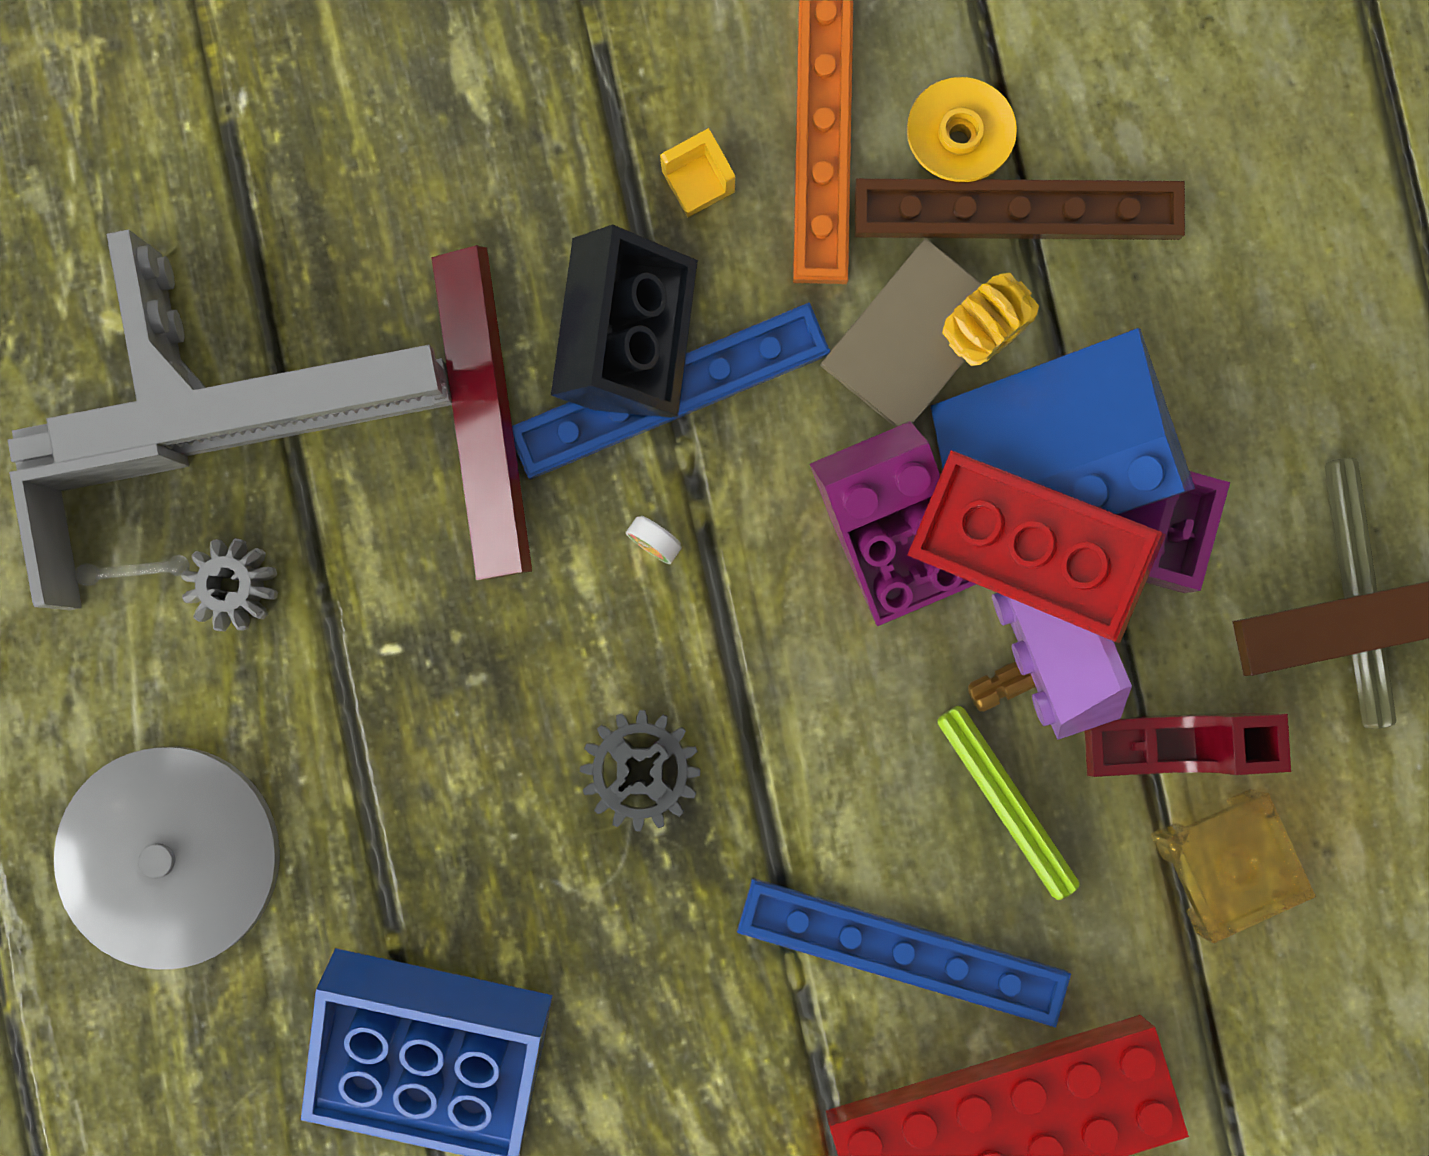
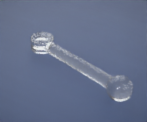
(90, 574)

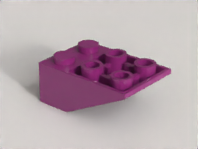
(876, 506)
(1190, 531)

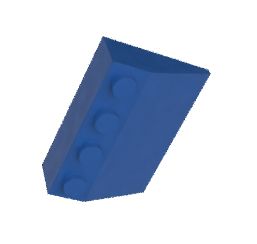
(1076, 426)
(423, 1055)

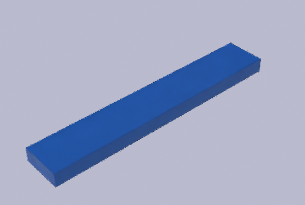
(708, 377)
(904, 952)

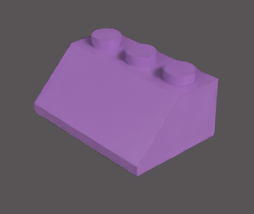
(1073, 669)

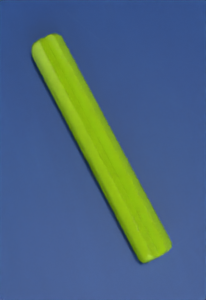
(1008, 802)

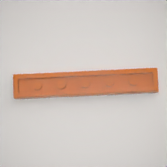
(823, 141)

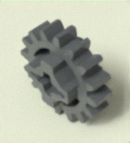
(657, 789)

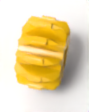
(990, 319)

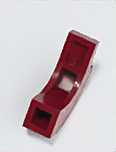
(1190, 745)

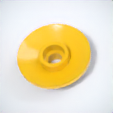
(965, 107)

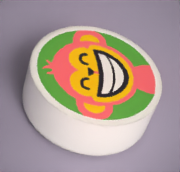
(654, 539)

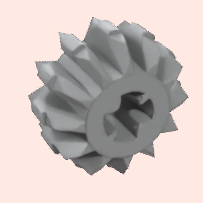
(235, 604)

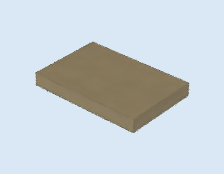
(897, 345)

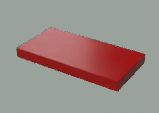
(1036, 546)

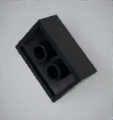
(624, 324)

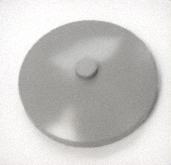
(166, 857)

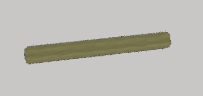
(1357, 579)

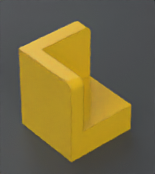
(698, 172)

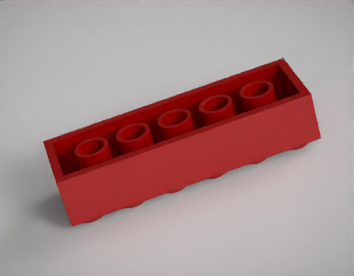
(1062, 1098)

